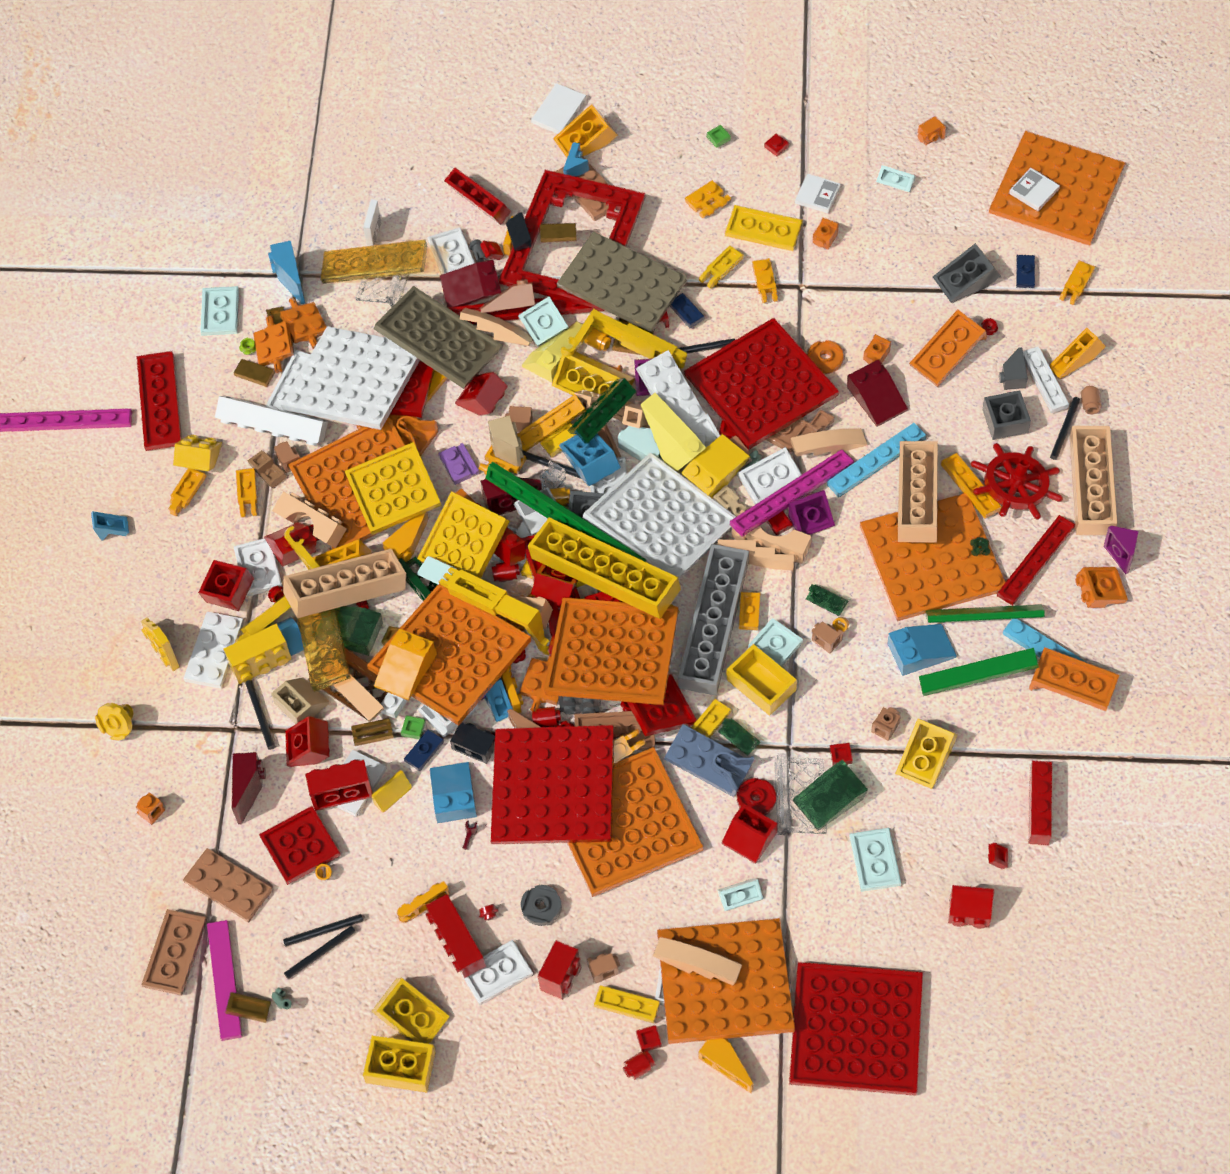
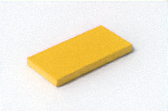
(763, 228)

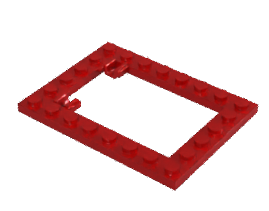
(562, 185)

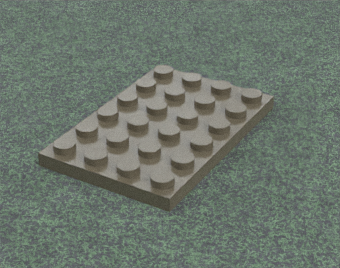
(622, 281)
(438, 337)

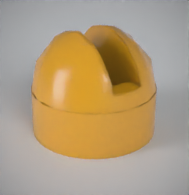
(838, 626)
(319, 872)

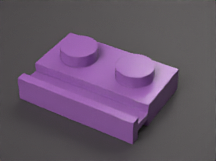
(458, 463)

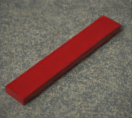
(1035, 560)

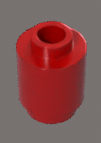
(503, 572)
(546, 716)
(638, 1065)

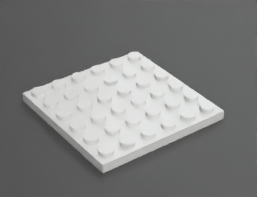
(351, 378)
(660, 516)

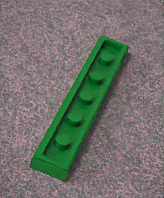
(985, 613)
(978, 671)

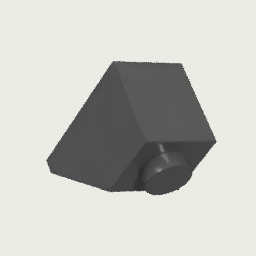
(1014, 372)

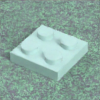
(543, 321)
(777, 641)

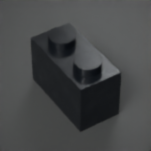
(473, 742)

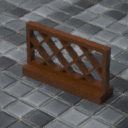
(360, 666)

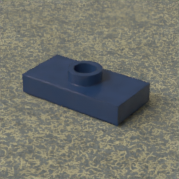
(1025, 271)
(686, 311)
(423, 750)

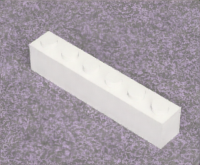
(271, 419)

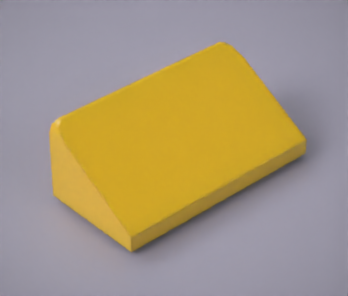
(391, 791)

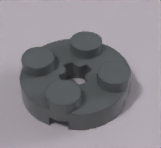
(541, 916)

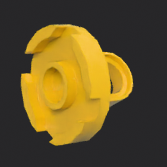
(115, 720)

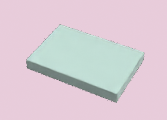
(219, 311)
(875, 859)

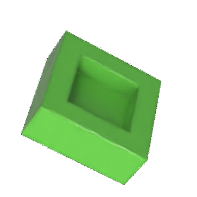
(718, 136)
(413, 727)

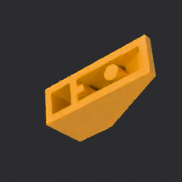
(1077, 354)
(407, 537)
(342, 553)
(722, 1058)

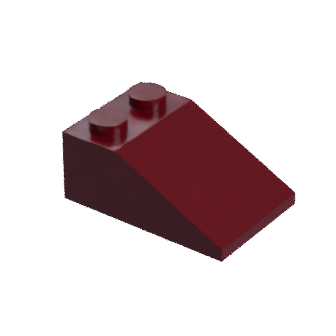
(471, 284)
(876, 393)
(499, 500)
(246, 782)

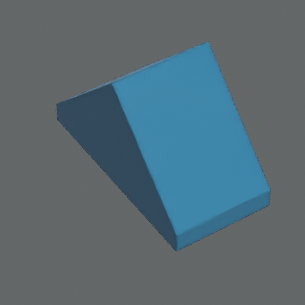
(291, 635)

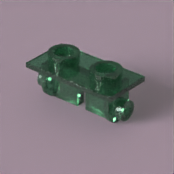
(826, 599)
(738, 736)

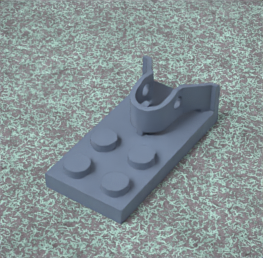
(708, 760)

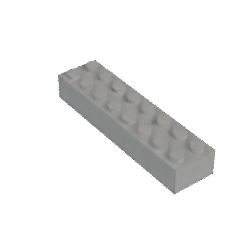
(713, 620)

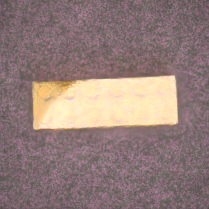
(374, 261)
(323, 649)

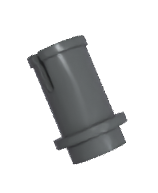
(476, 248)

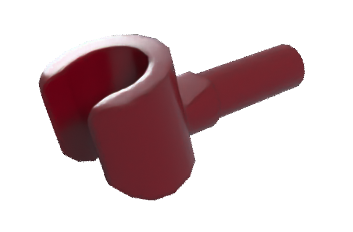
(469, 832)

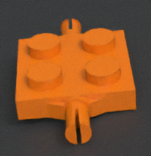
(304, 322)
(273, 344)
(534, 683)

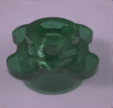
(980, 541)

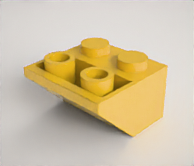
(197, 452)

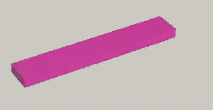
(223, 978)

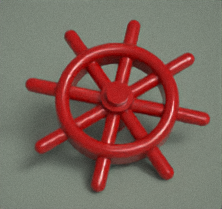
(1016, 481)

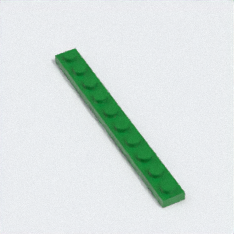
(548, 507)

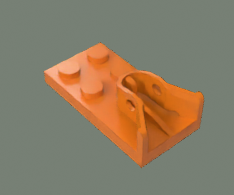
(948, 348)
(414, 430)
(1074, 679)

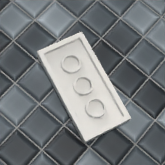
(666, 380)
(208, 660)

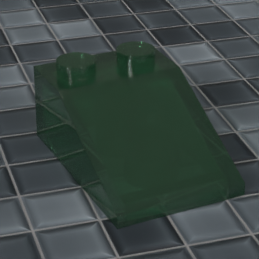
(359, 628)
(830, 795)

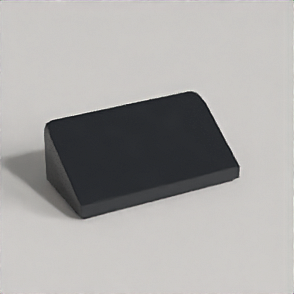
(518, 232)

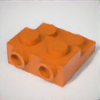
(1100, 586)

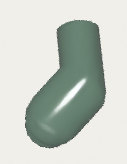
(755, 456)
(278, 998)

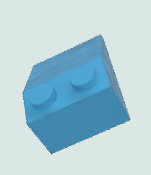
(284, 264)
(591, 459)
(920, 647)
(452, 792)

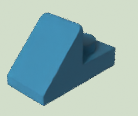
(575, 164)
(109, 524)
(498, 701)

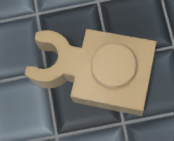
(729, 500)

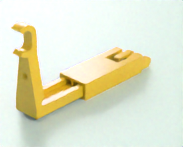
(629, 335)
(496, 601)
(282, 604)

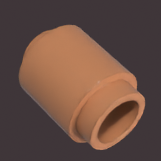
(1091, 400)

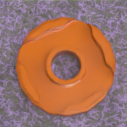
(830, 348)

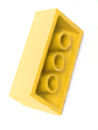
(584, 373)

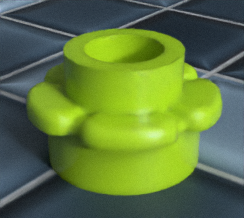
(247, 342)

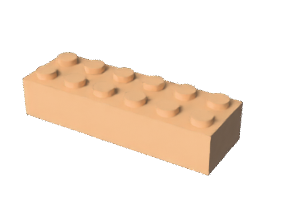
(1092, 479)
(917, 491)
(344, 583)

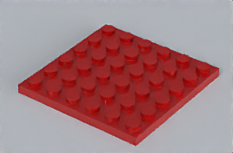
(761, 383)
(552, 785)
(856, 1028)

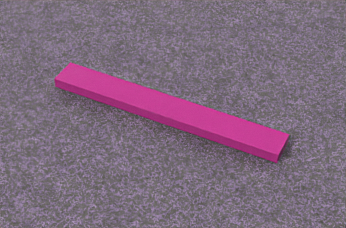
(65, 420)
(792, 491)

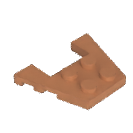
(800, 427)

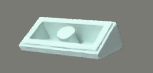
(896, 178)
(433, 569)
(740, 894)

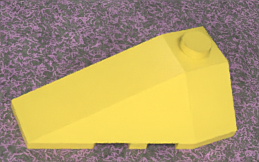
(546, 358)
(673, 437)

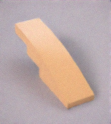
(502, 330)
(828, 441)
(761, 556)
(359, 698)
(696, 959)

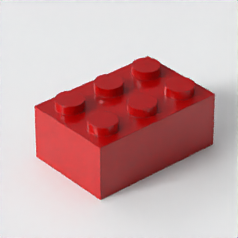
(339, 784)

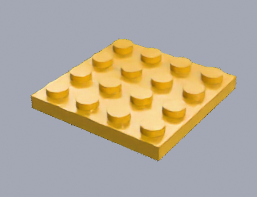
(393, 488)
(464, 536)

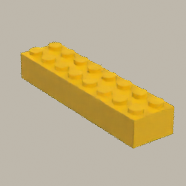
(604, 567)

